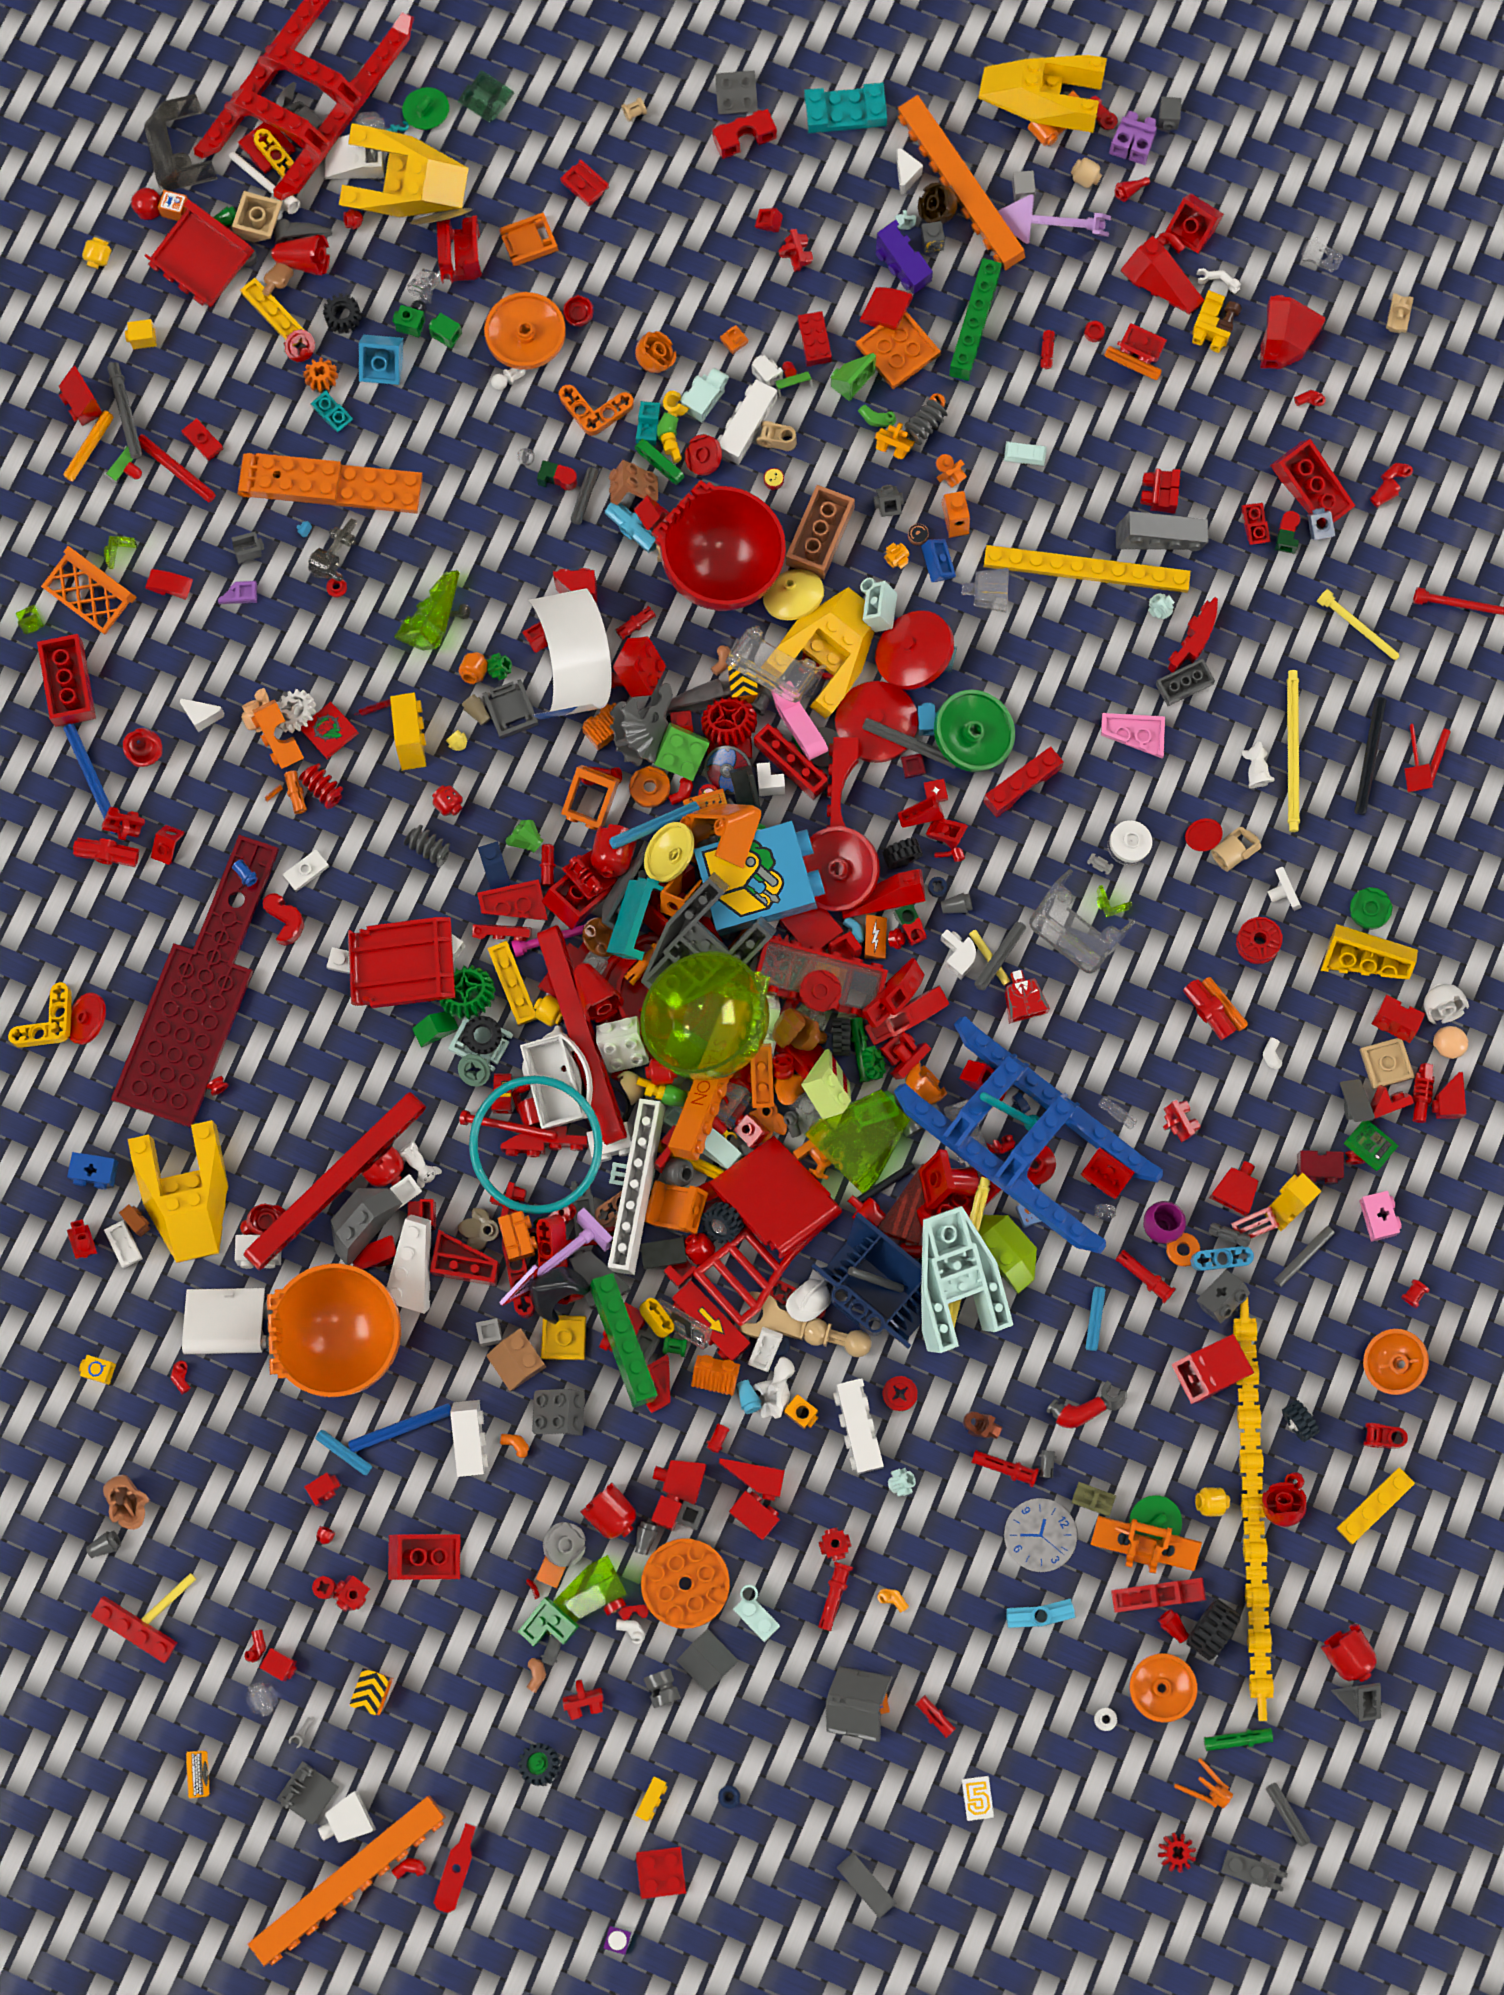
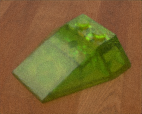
(861, 1138)

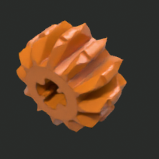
(321, 381)

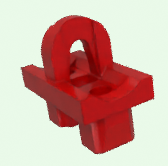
(794, 250)
(130, 825)
(514, 1193)
(573, 1703)

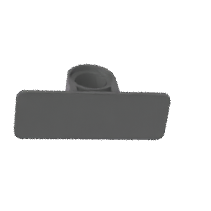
(1356, 1101)

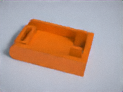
(524, 241)

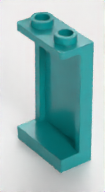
(631, 917)

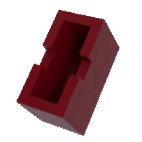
(1321, 1167)

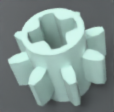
(1161, 606)
(901, 1482)

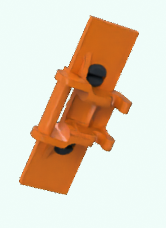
(1143, 1549)

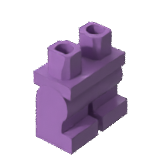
(1134, 133)

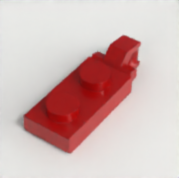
(500, 931)

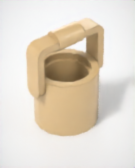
(1232, 851)

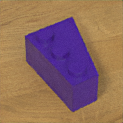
(902, 259)

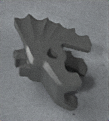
(641, 732)

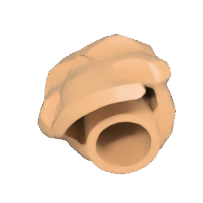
(261, 699)

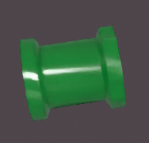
(675, 1346)

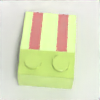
(827, 1086)

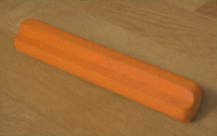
(1133, 363)
(1230, 1010)

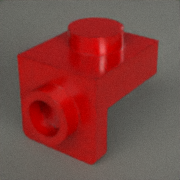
(887, 1048)

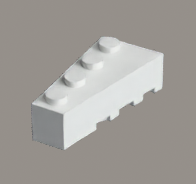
(859, 1426)

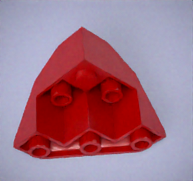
(1288, 332)

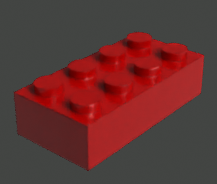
(814, 338)

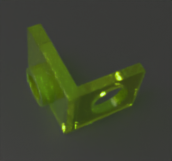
(113, 543)
(30, 623)
(1104, 904)

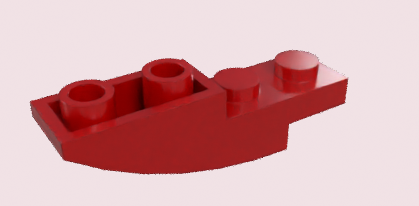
(1198, 635)
(896, 995)
(910, 1015)
(536, 1145)

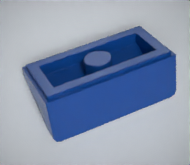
(938, 560)

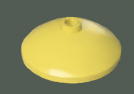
(794, 595)
(669, 852)

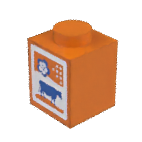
(172, 205)

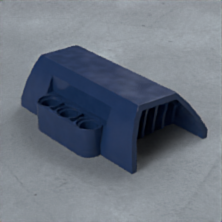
(877, 1254)

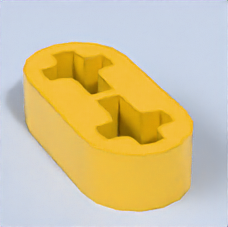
(656, 1317)

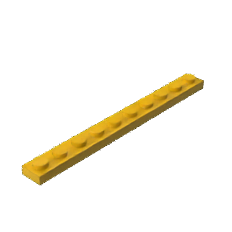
(1087, 569)

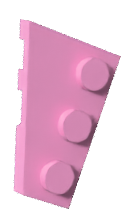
(1136, 731)

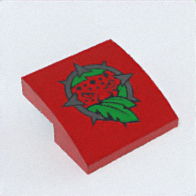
(329, 730)

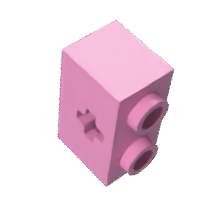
(1377, 1226)

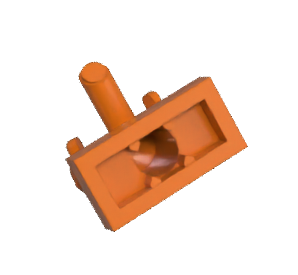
(822, 1161)

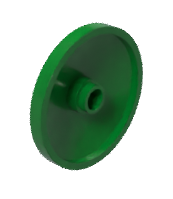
(974, 730)

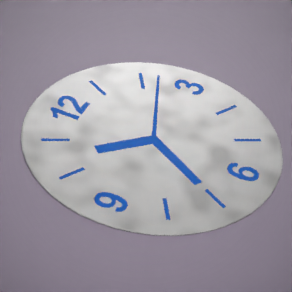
(1040, 1535)

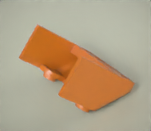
(732, 822)

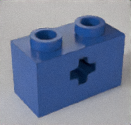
(83, 1163)

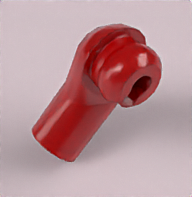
(1171, 239)
(409, 1865)

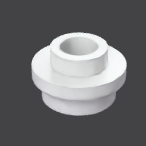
(1098, 1719)

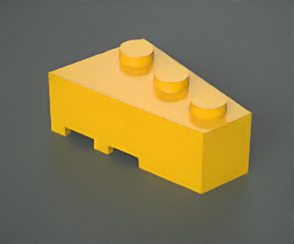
(407, 730)
(1295, 1197)

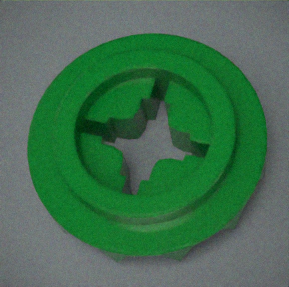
(870, 1056)

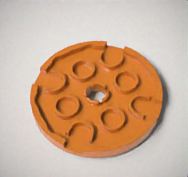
(685, 1607)

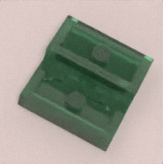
(486, 96)

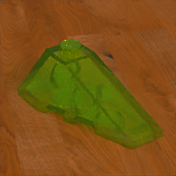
(430, 621)
(591, 1590)

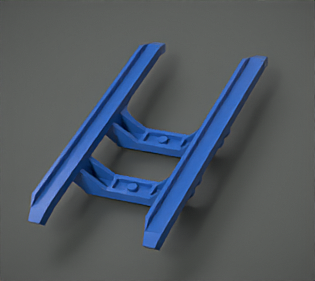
(1012, 1174)

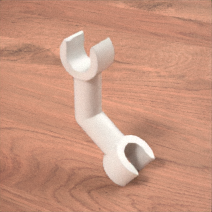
(1233, 284)

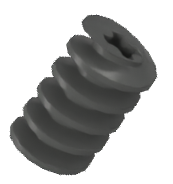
(924, 420)
(427, 845)

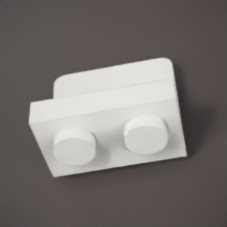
(621, 1044)

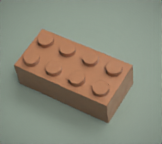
(820, 531)

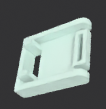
(481, 1035)

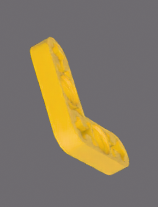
(51, 1027)

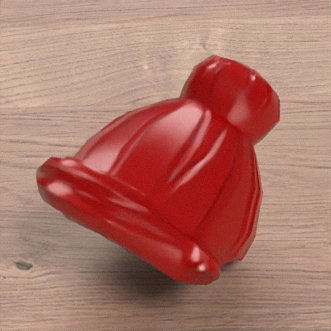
(261, 1218)

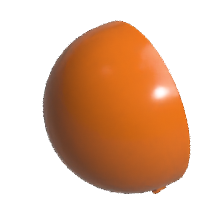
(333, 1330)

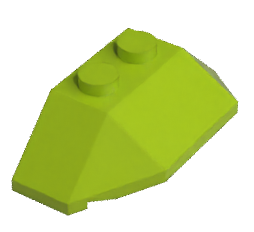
(1010, 1249)

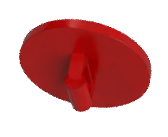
(87, 1018)

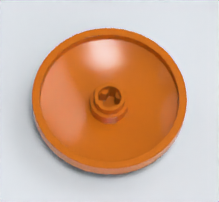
(525, 330)

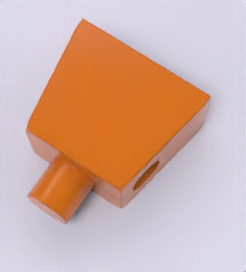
(956, 510)

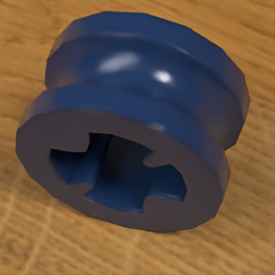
(931, 888)

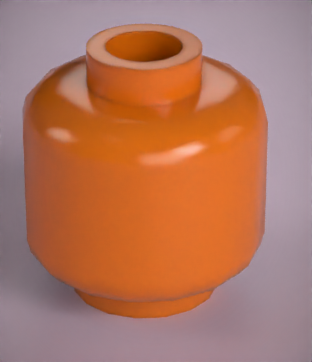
(473, 668)

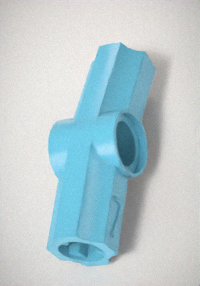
(1054, 1612)

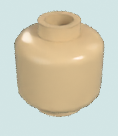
(1086, 172)

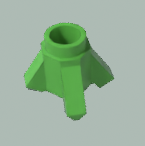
(525, 836)

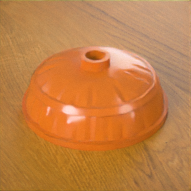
(1383, 1360)

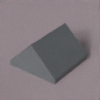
(707, 1660)

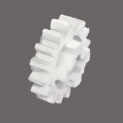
(296, 710)

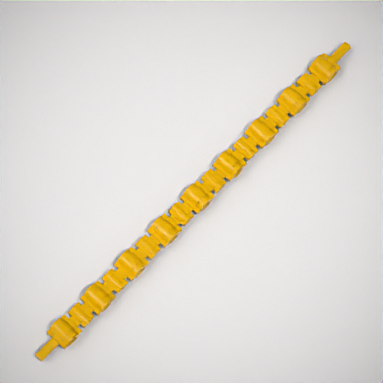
(1254, 1548)

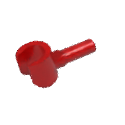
(957, 854)

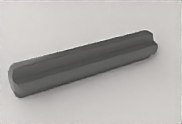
(584, 495)
(1288, 1814)

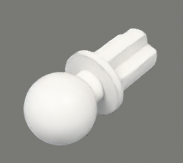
(500, 381)

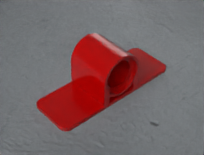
(376, 1254)

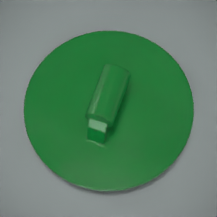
(425, 108)
(1157, 1512)

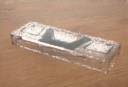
(687, 1326)

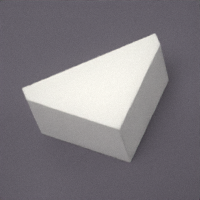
(908, 170)
(202, 714)

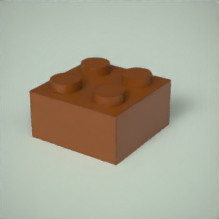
(138, 1223)

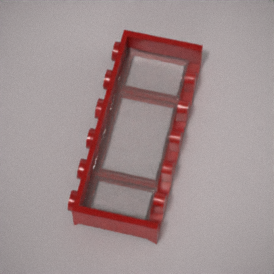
(789, 963)

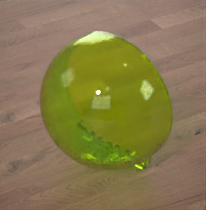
(706, 1016)

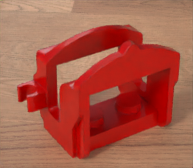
(465, 249)

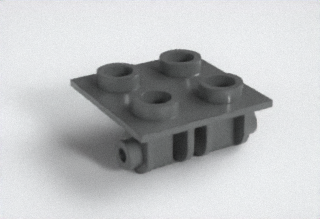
(736, 92)
(307, 1793)

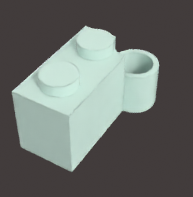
(704, 394)
(879, 604)
(755, 1616)

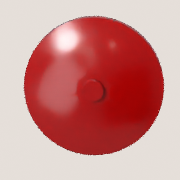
(914, 650)
(884, 705)
(845, 865)

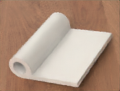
(223, 1321)

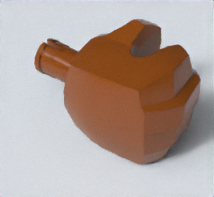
(798, 1030)

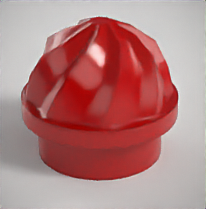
(353, 219)

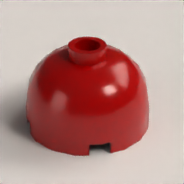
(385, 1169)
(1284, 1504)

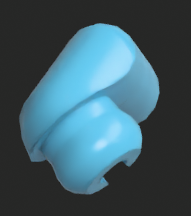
(856, 928)

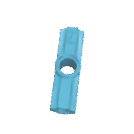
(631, 526)

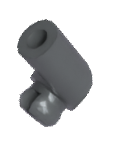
(791, 1120)

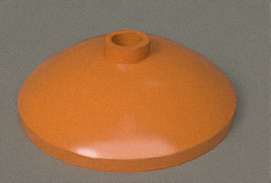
(1179, 1687)

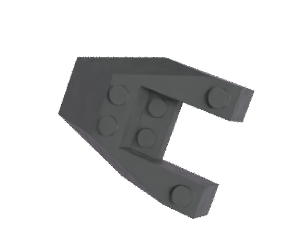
(687, 935)

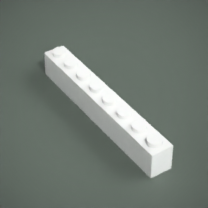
(636, 1186)

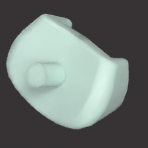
(905, 222)

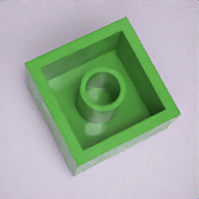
(681, 751)

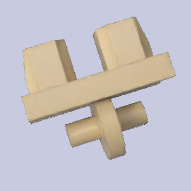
(1399, 313)

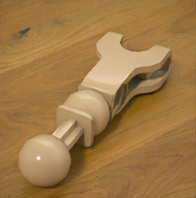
(814, 1332)

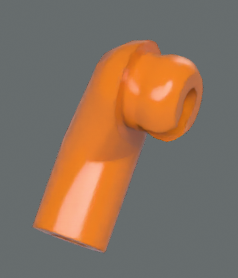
(517, 1442)

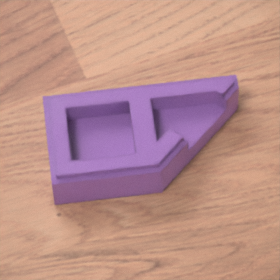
(240, 593)

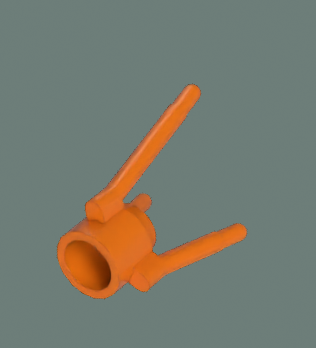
(1220, 1794)

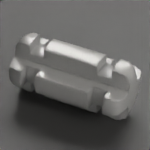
(1100, 864)

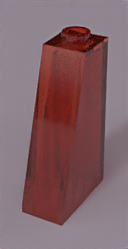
(902, 1219)

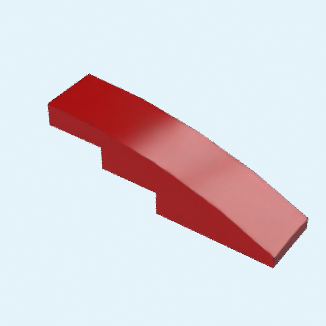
(1158, 1595)

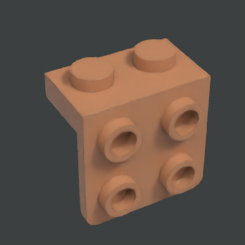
(632, 479)

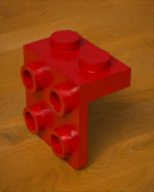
(1142, 342)

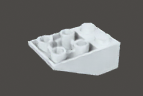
(353, 162)

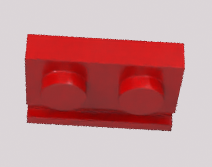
(584, 183)

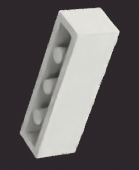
(747, 421)

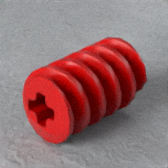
(321, 786)

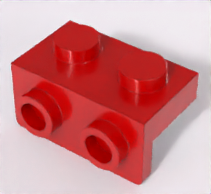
(1107, 1173)

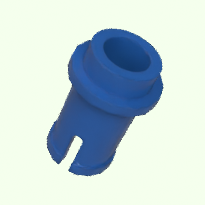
(247, 876)

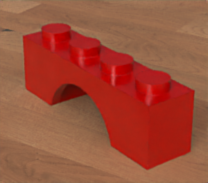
(1012, 788)

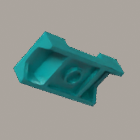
(845, 108)

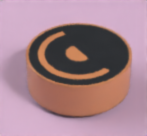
(918, 534)

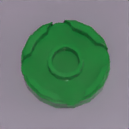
(1370, 908)

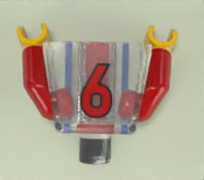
(732, 1106)

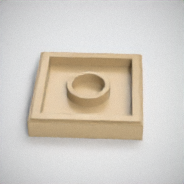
(1387, 1063)

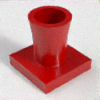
(940, 1179)

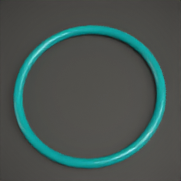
(474, 1155)

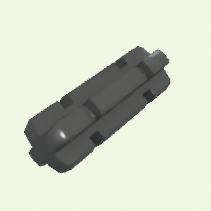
(1229, 1235)

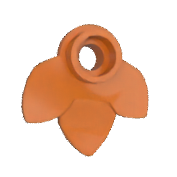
(773, 1122)

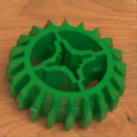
(477, 995)

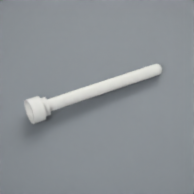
(290, 204)

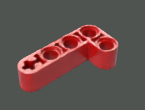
(551, 1240)
(514, 1278)

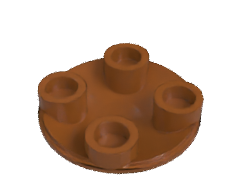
(597, 937)

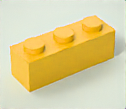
(651, 1799)

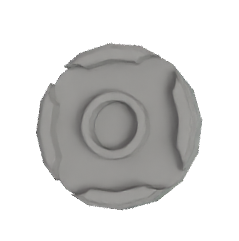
(564, 1544)

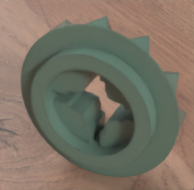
(469, 1076)

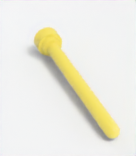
(1329, 601)

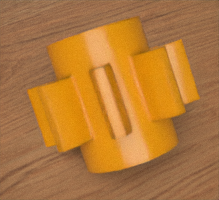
(897, 555)

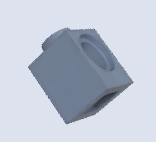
(1327, 530)

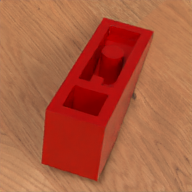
(760, 1479)

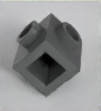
(888, 500)

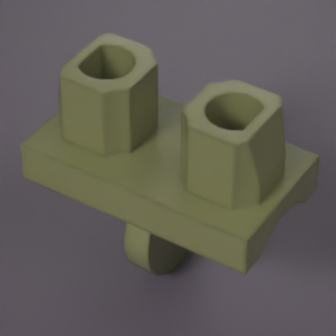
(1093, 1499)

